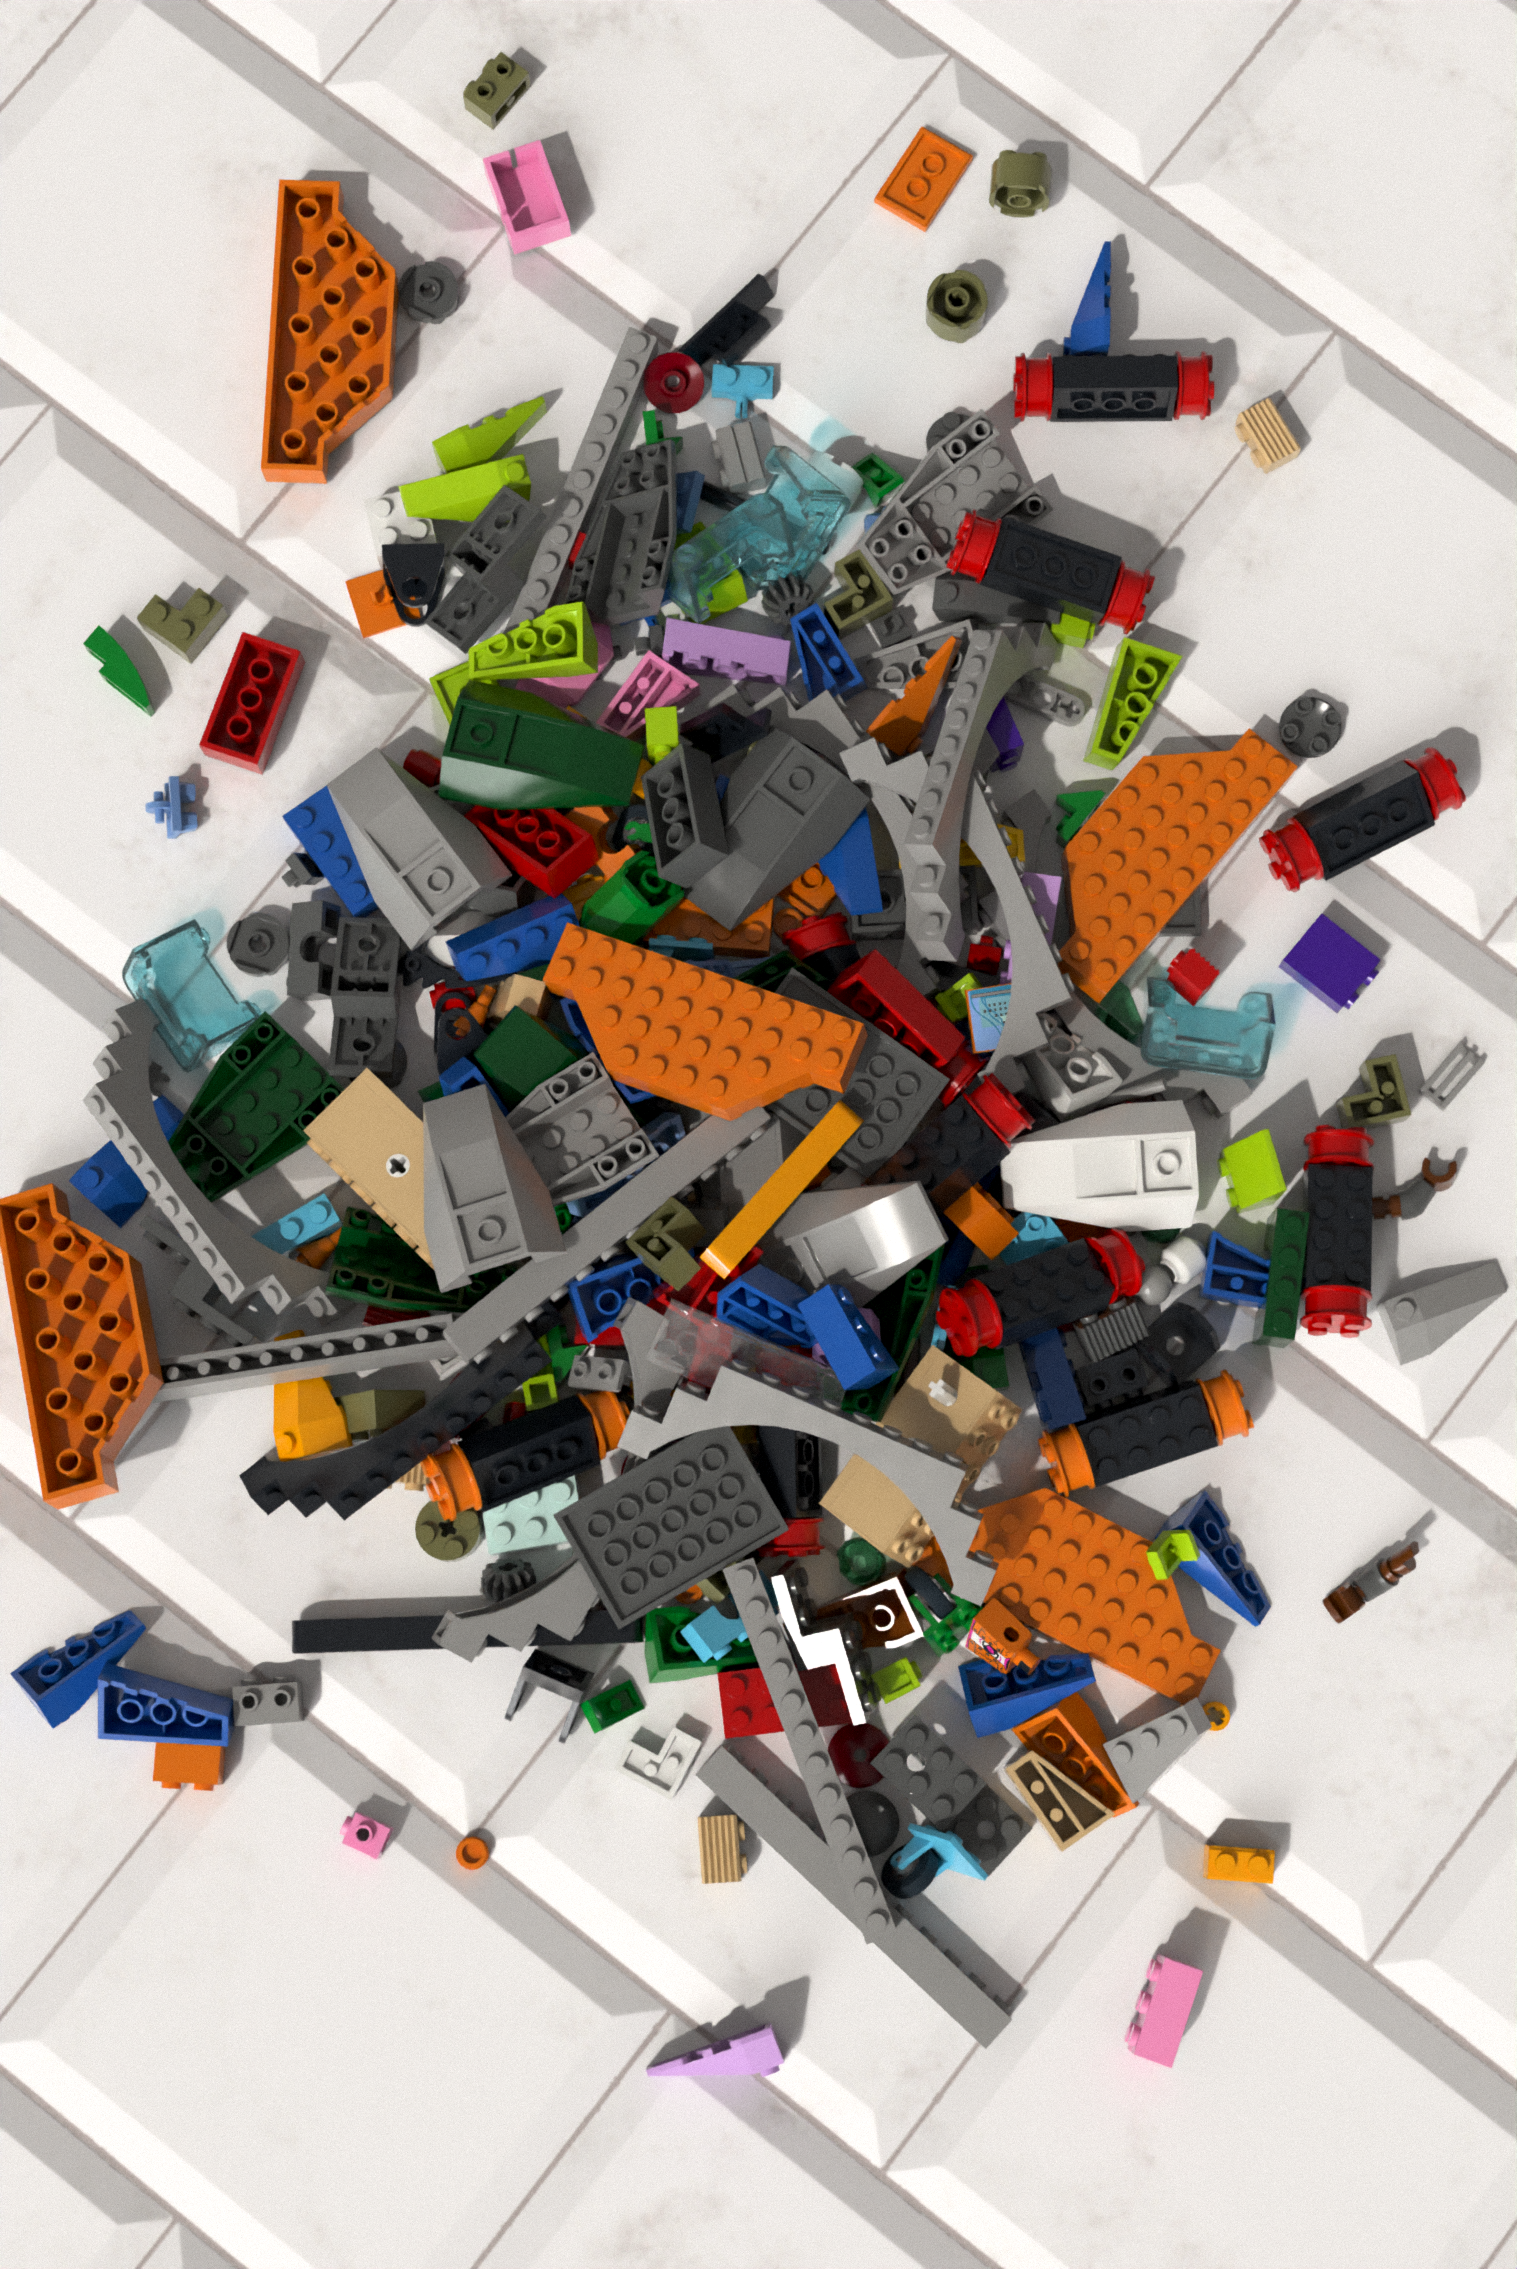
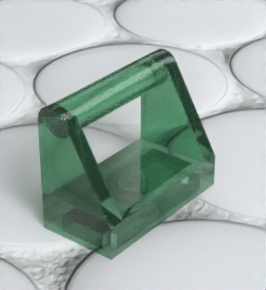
(1120, 1013)

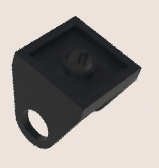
(412, 573)
(447, 1044)
(1192, 1329)
(557, 1677)

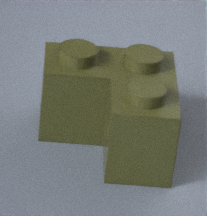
(863, 596)
(184, 630)
(1383, 1099)
(665, 1242)
(378, 1410)

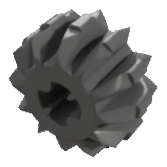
(787, 598)
(506, 1578)

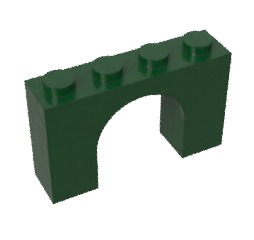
(1286, 1241)

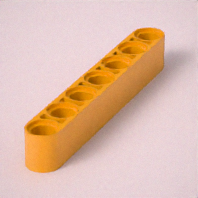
(781, 1189)

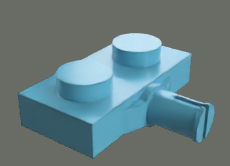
(742, 384)

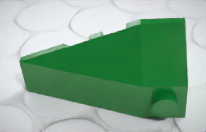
(672, 1657)

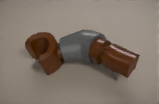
(1416, 1197)
(1371, 1583)

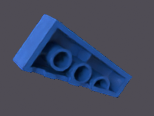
(327, 844)
(513, 941)
(605, 1291)

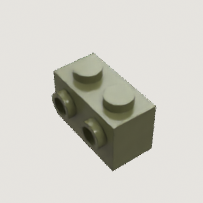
(496, 90)

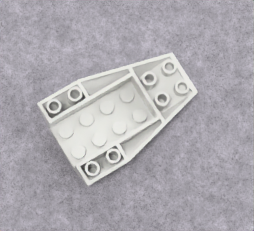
(1108, 1169)

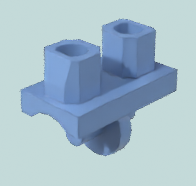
(176, 821)

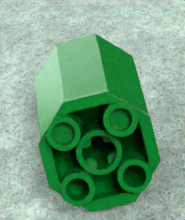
(631, 901)

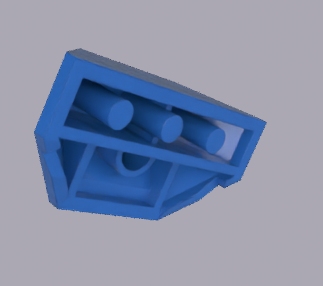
(766, 1307)

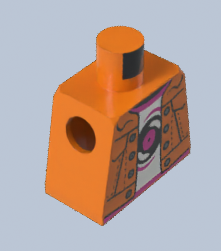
(1001, 1639)

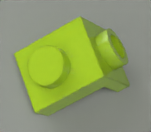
(953, 1001)
(1170, 1550)
(897, 1679)

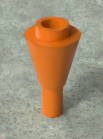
(478, 1009)
(318, 1252)

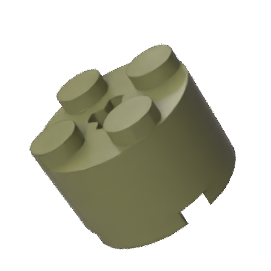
(1020, 183)
(945, 294)
(453, 1547)

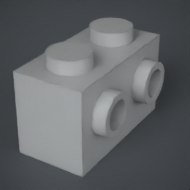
(267, 1702)

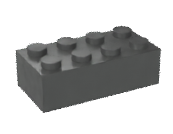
(684, 816)

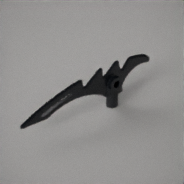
(419, 965)

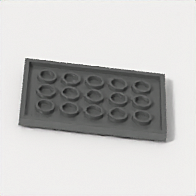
(887, 1088)
(670, 1523)

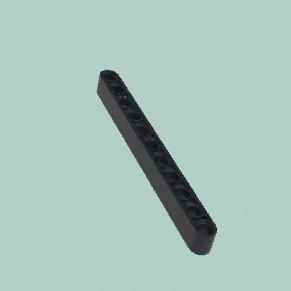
(417, 1634)

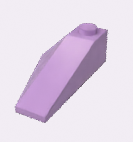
(736, 2055)

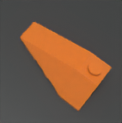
(907, 719)
(1073, 1743)

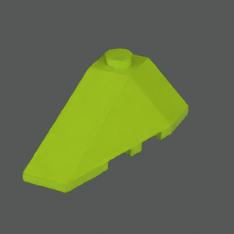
(490, 440)
(465, 492)
(546, 647)

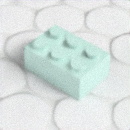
(529, 1520)

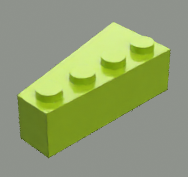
(1130, 691)

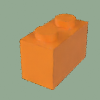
(189, 1764)

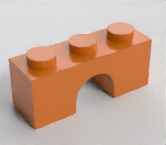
(596, 822)

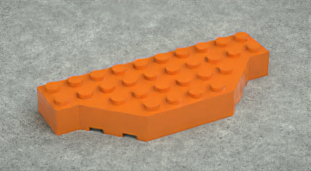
(326, 335)
(1155, 849)
(698, 1031)
(79, 1342)
(1087, 1590)

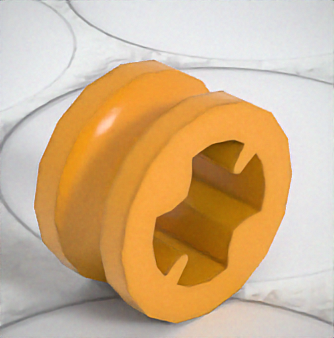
(1226, 1715)

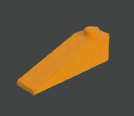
(307, 1417)

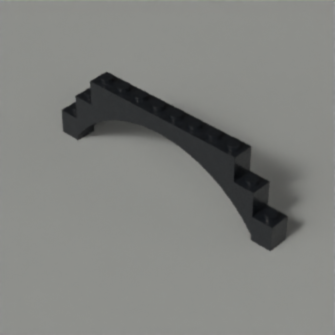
(362, 1472)

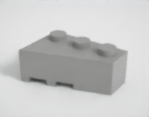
(1155, 1746)

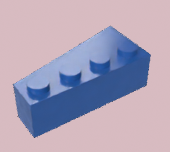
(159, 1710)

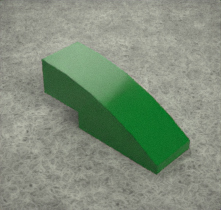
(118, 669)

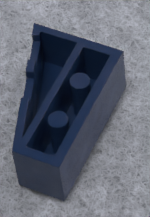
(1052, 1379)

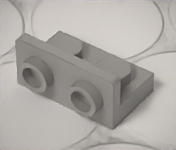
(600, 1373)

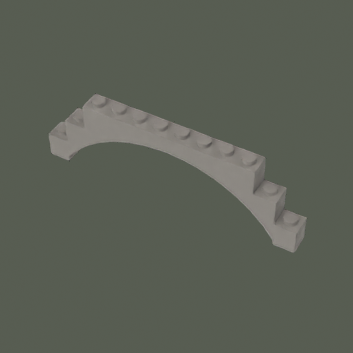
(828, 731)
(934, 834)
(1035, 972)
(1218, 1092)
(230, 1256)
(913, 1466)
(567, 1592)

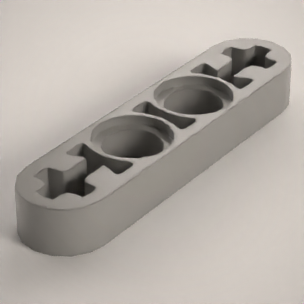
(1032, 686)

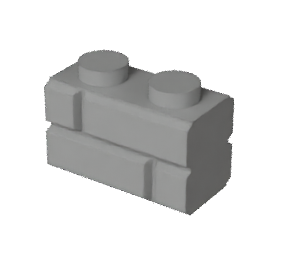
(740, 458)

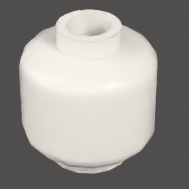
(1183, 1259)

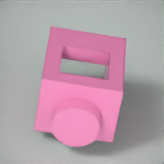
(378, 1834)

